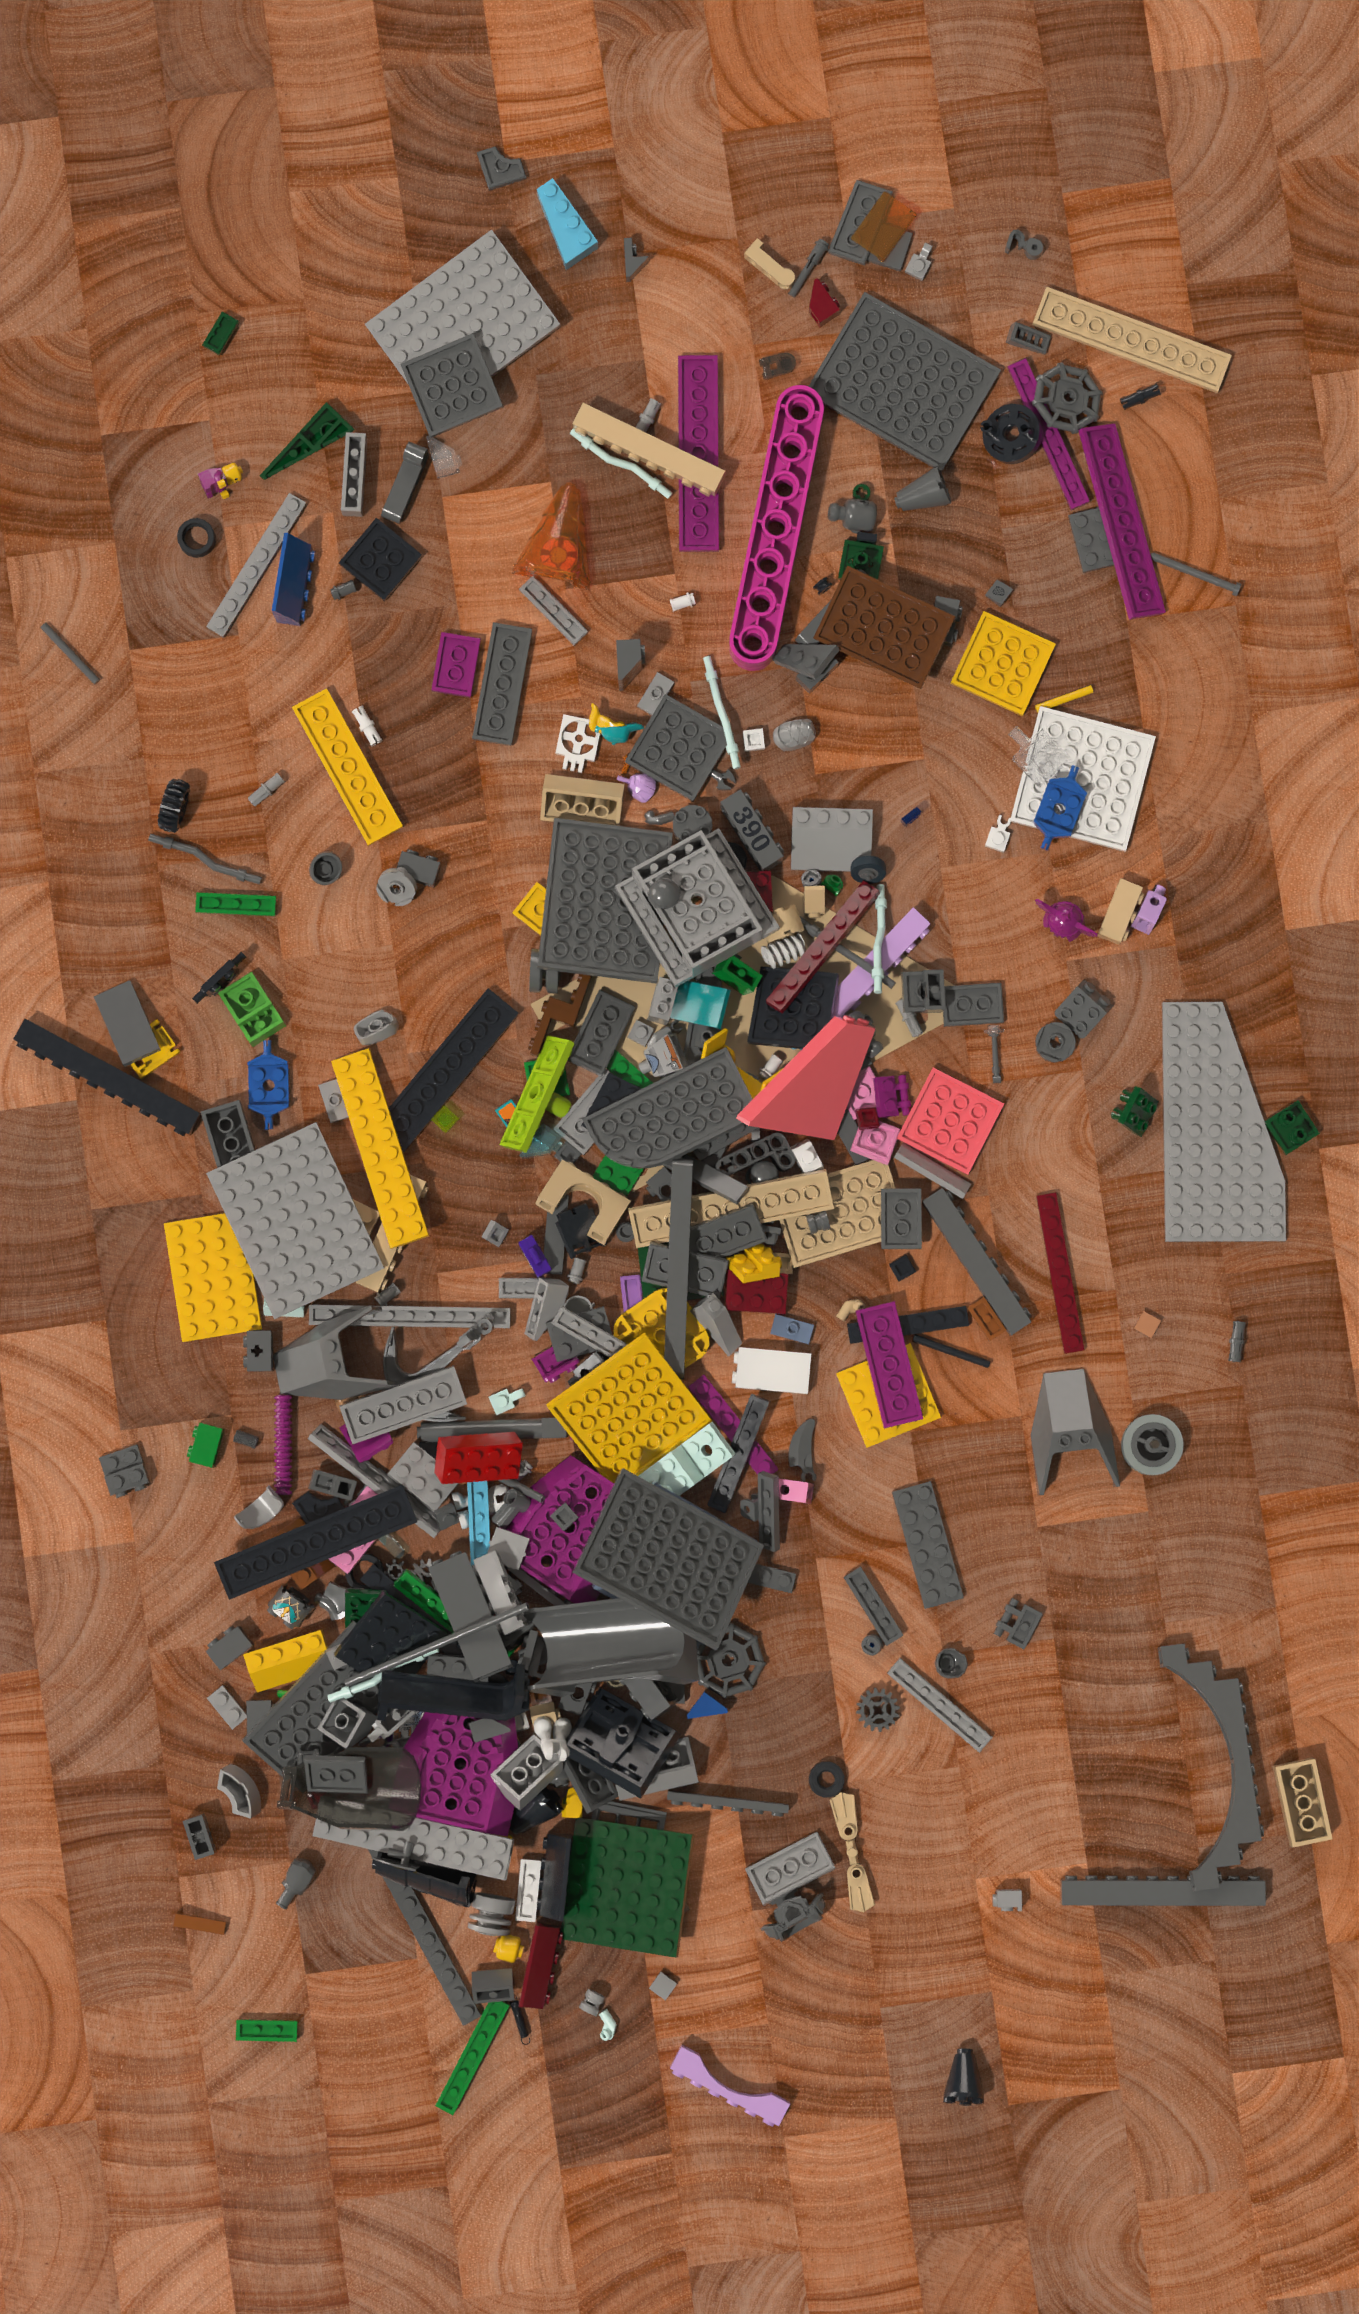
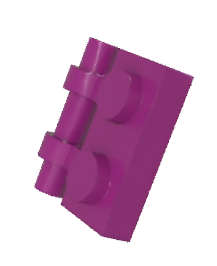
(886, 1096)

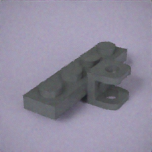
(765, 1507)

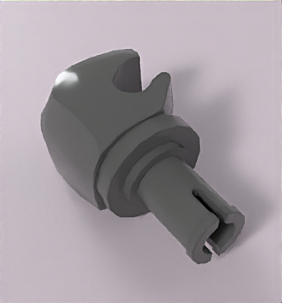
(297, 1881)

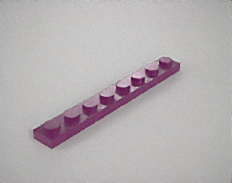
(1051, 439)

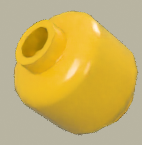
(508, 1948)

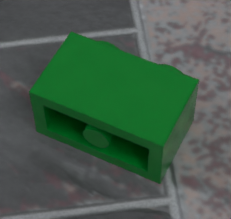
(737, 975)
(205, 1445)

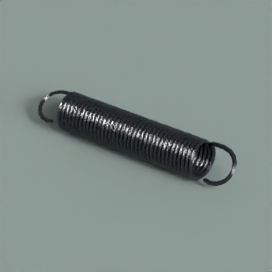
(519, 2019)

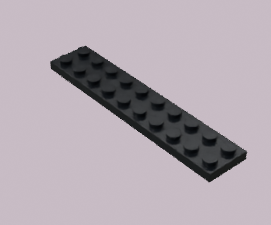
(450, 1066)
(315, 1542)

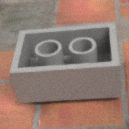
(417, 1476)

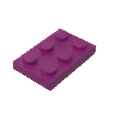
(456, 664)

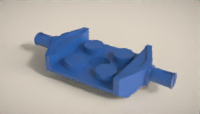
(1064, 792)
(259, 1071)

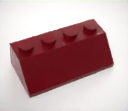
(539, 1966)

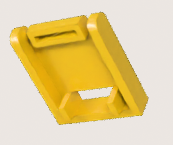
(159, 1058)

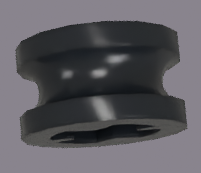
(822, 586)

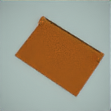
(883, 226)

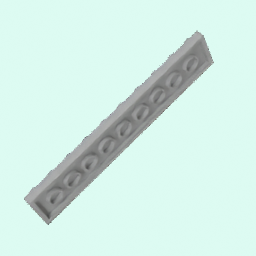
(434, 1844)

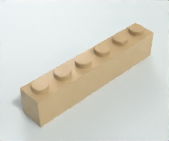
(377, 1280)

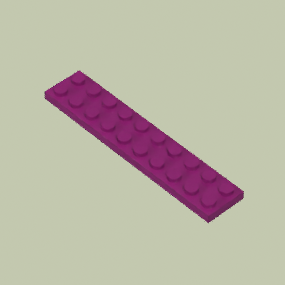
(699, 438)
(1122, 521)

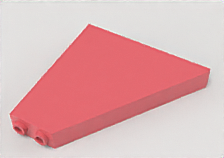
(816, 1084)

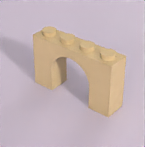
(569, 1179)

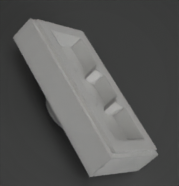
(657, 689)
(333, 1101)
(517, 1287)

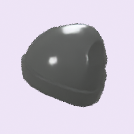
(325, 868)

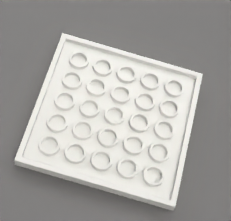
(1110, 771)

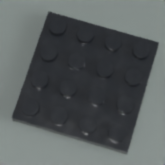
(801, 1019)
(386, 1633)

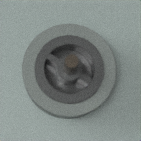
(1152, 1444)

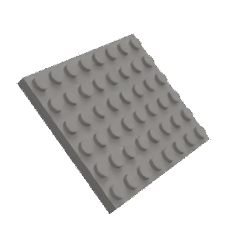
(470, 294)
(295, 1220)

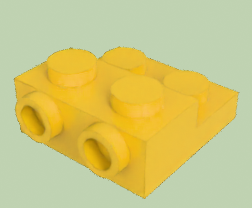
(755, 1264)

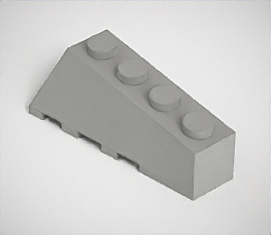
(499, 1591)

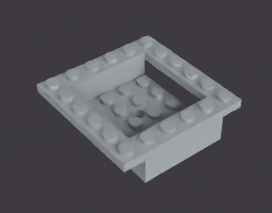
(705, 933)

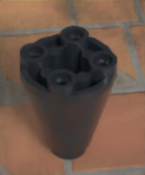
(536, 1812)
(964, 2080)

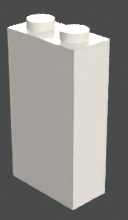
(772, 1370)

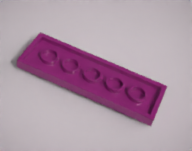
(889, 1364)

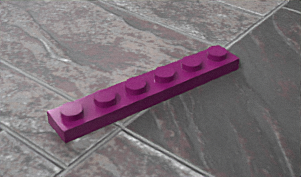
(729, 1422)

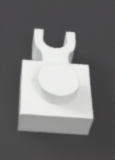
(998, 836)

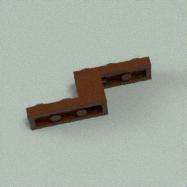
(559, 1012)

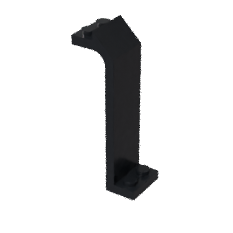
(453, 1695)

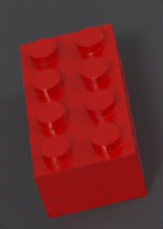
(478, 1457)

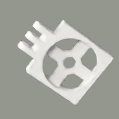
(575, 757)

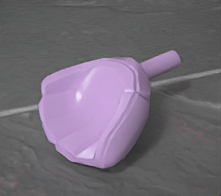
(640, 786)

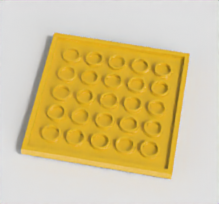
(629, 1411)

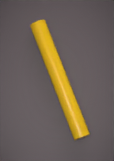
(1065, 698)

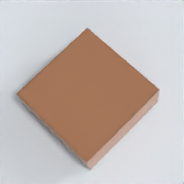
(1147, 1324)

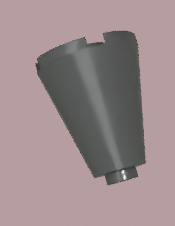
(924, 492)

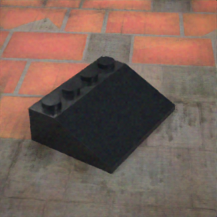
(555, 1875)

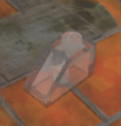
(443, 458)

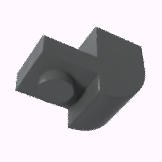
(332, 1484)

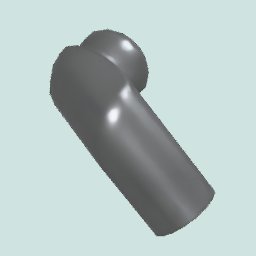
(661, 819)

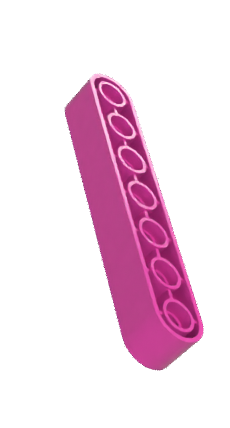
(772, 508)

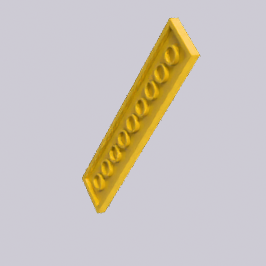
(380, 1148)

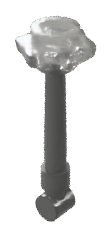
(994, 1031)

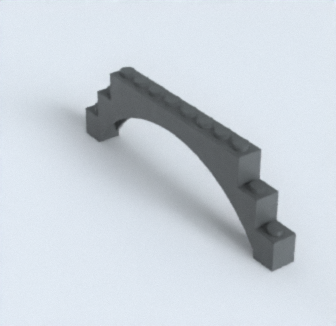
(1242, 1818)

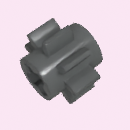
(391, 1567)

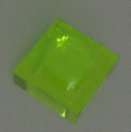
(445, 1119)

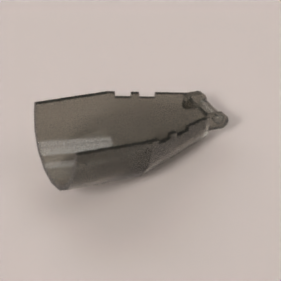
(387, 1806)

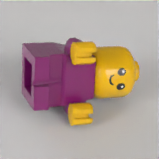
(217, 479)

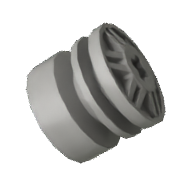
(491, 1914)

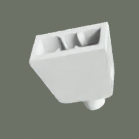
(806, 1157)

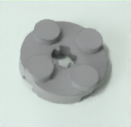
(401, 878)

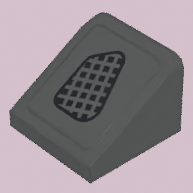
(999, 593)

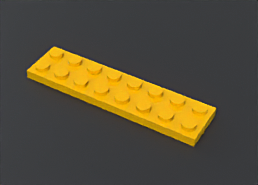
(347, 767)

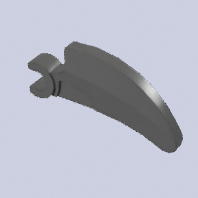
(800, 1449)

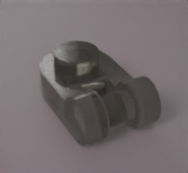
(784, 362)

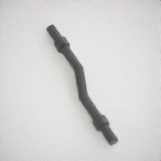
(240, 874)
(814, 931)

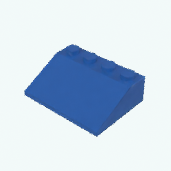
(292, 580)

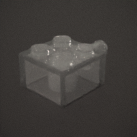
(1038, 756)

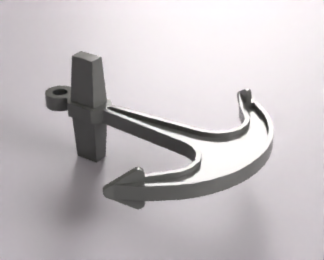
(466, 1342)

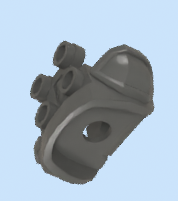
(793, 1915)

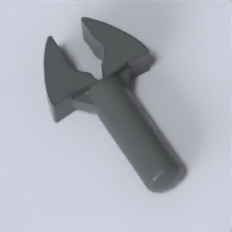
(718, 776)

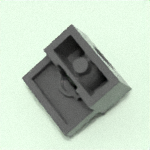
(923, 991)

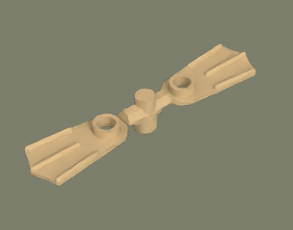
(845, 1816)

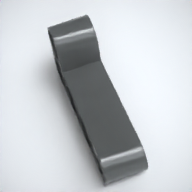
(413, 464)
(751, 1158)

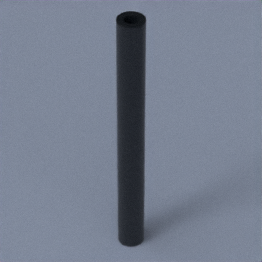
(951, 1351)

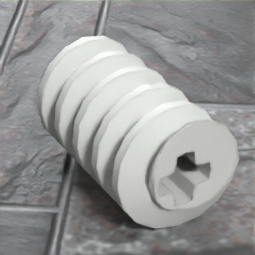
(783, 950)

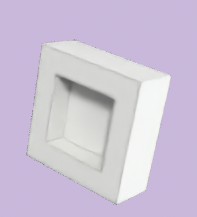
(753, 740)

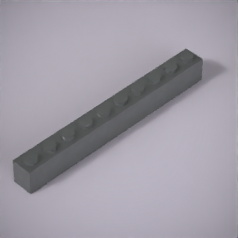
(1160, 1892)

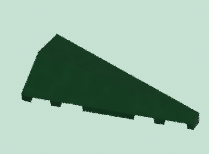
(319, 432)

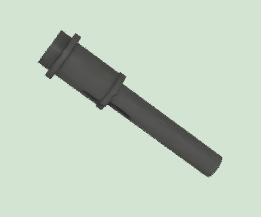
(813, 259)

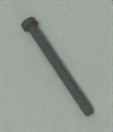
(1196, 573)

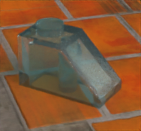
(543, 1143)

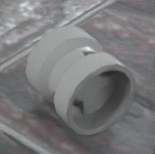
(593, 1997)

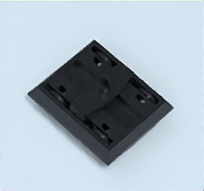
(622, 1739)

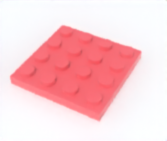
(950, 1121)

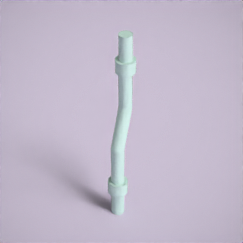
(654, 483)
(732, 747)
(878, 972)
(347, 1692)

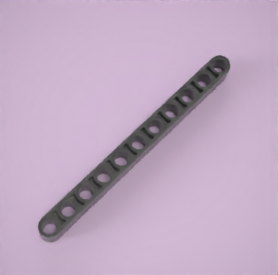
(678, 1264)

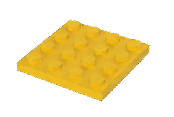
(1003, 663)
(861, 1398)

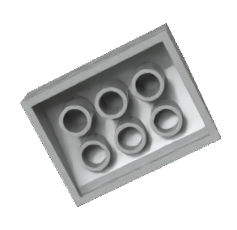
(829, 838)

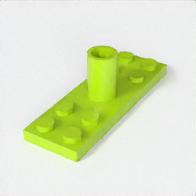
(539, 1095)

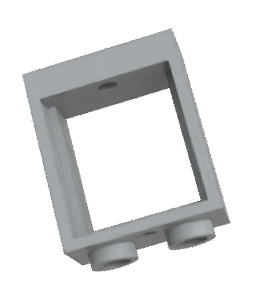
(662, 1001)

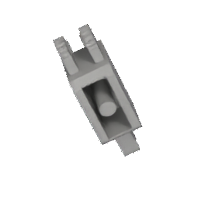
(391, 1724)

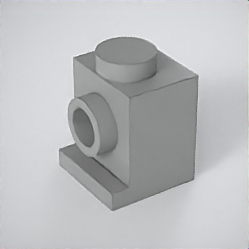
(1007, 1899)

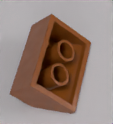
(311, 1574)

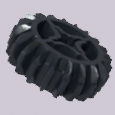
(173, 805)

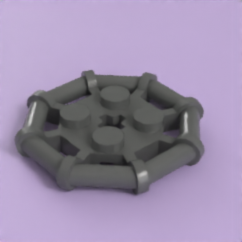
(1062, 407)
(738, 1666)

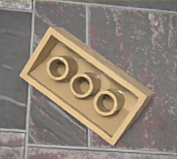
(581, 800)

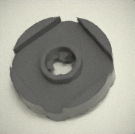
(1059, 1053)

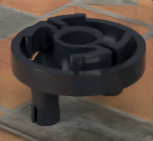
(996, 433)

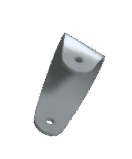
(261, 1510)

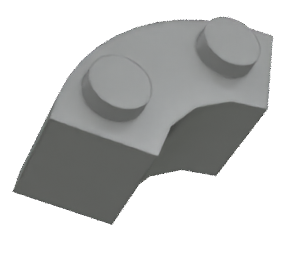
(240, 1790)

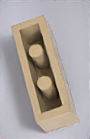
(1121, 912)

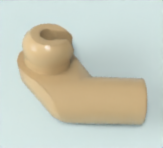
(850, 1307)

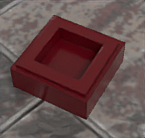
(867, 1118)

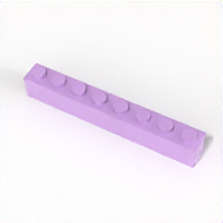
(894, 945)

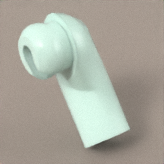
(609, 2025)

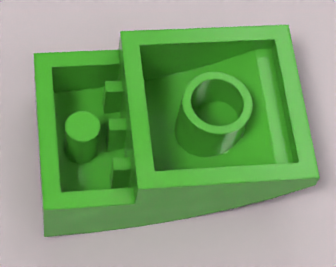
(252, 1009)

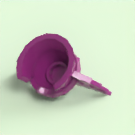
(1064, 920)

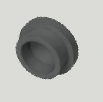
(624, 1232)

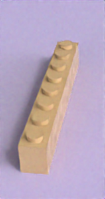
(649, 450)

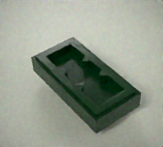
(220, 333)

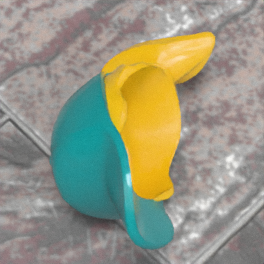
(611, 731)

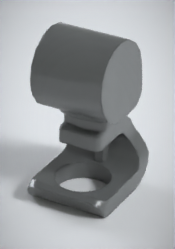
(1032, 247)

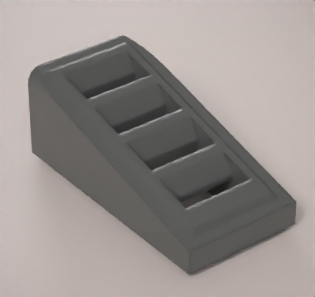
(1018, 342)

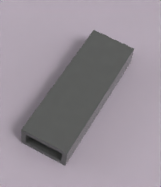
(466, 1607)

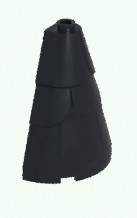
(438, 1881)

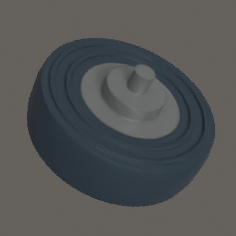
(868, 869)

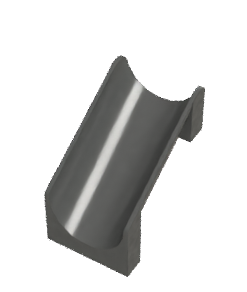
(607, 1644)

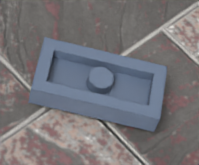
(792, 1329)

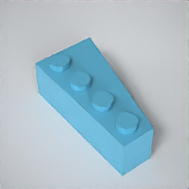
(567, 227)

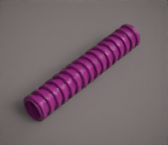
(283, 1444)

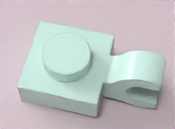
(503, 1400)

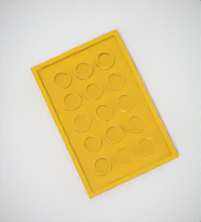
(211, 1279)

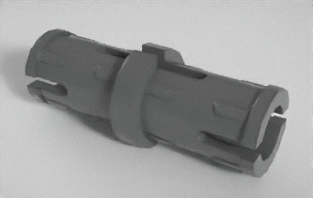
(1237, 1341)

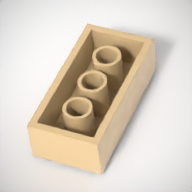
(1302, 1802)

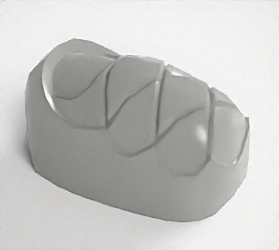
(794, 734)
(376, 1027)

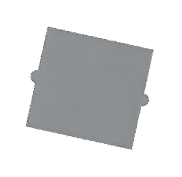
(510, 1547)

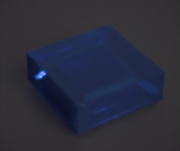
(911, 816)

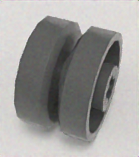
(538, 975)

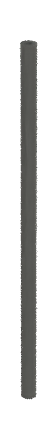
(437, 1644)

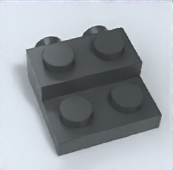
(124, 1471)

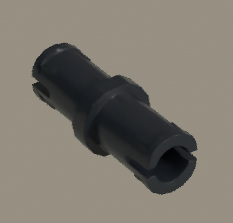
(1140, 396)

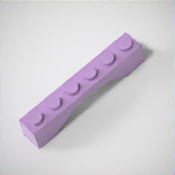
(766, 2105)

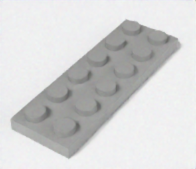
(403, 1404)

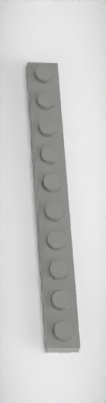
(414, 1316)

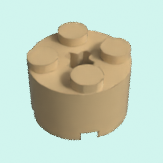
(788, 921)

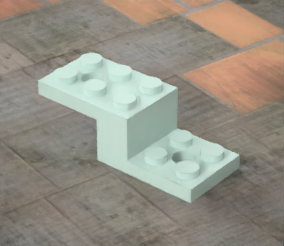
(690, 1461)

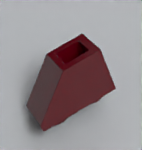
(821, 305)

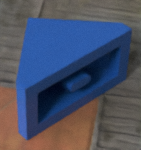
(706, 1706)

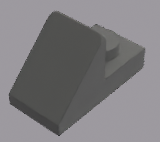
(633, 264)

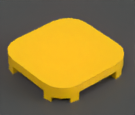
(650, 1318)

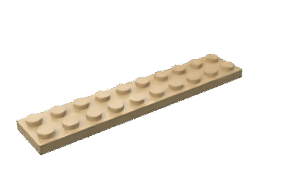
(1132, 339)
(771, 1198)

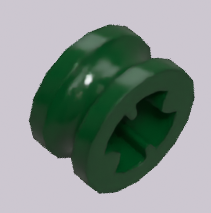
(865, 488)

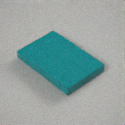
(700, 1004)

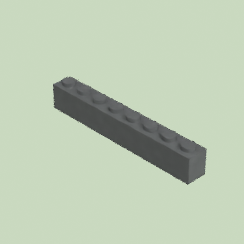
(976, 1262)

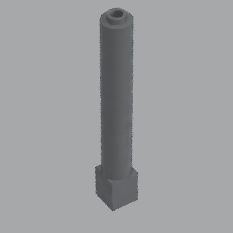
(525, 1428)

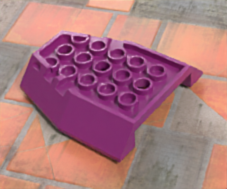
(562, 1485)
(480, 1803)

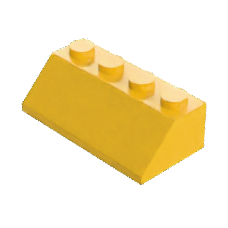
(285, 1660)

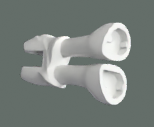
(462, 1501)
(558, 1745)

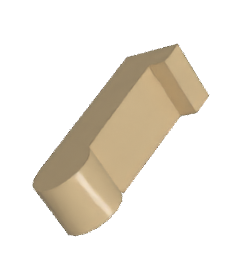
(757, 257)

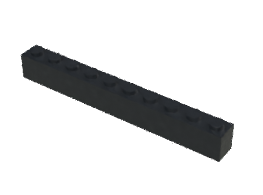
(107, 1077)

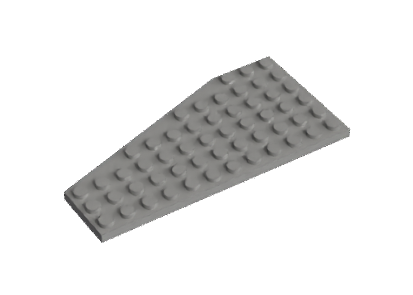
(1217, 1149)

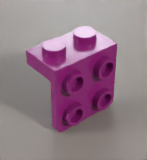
(550, 1368)
(366, 1449)

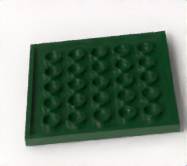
(627, 1887)

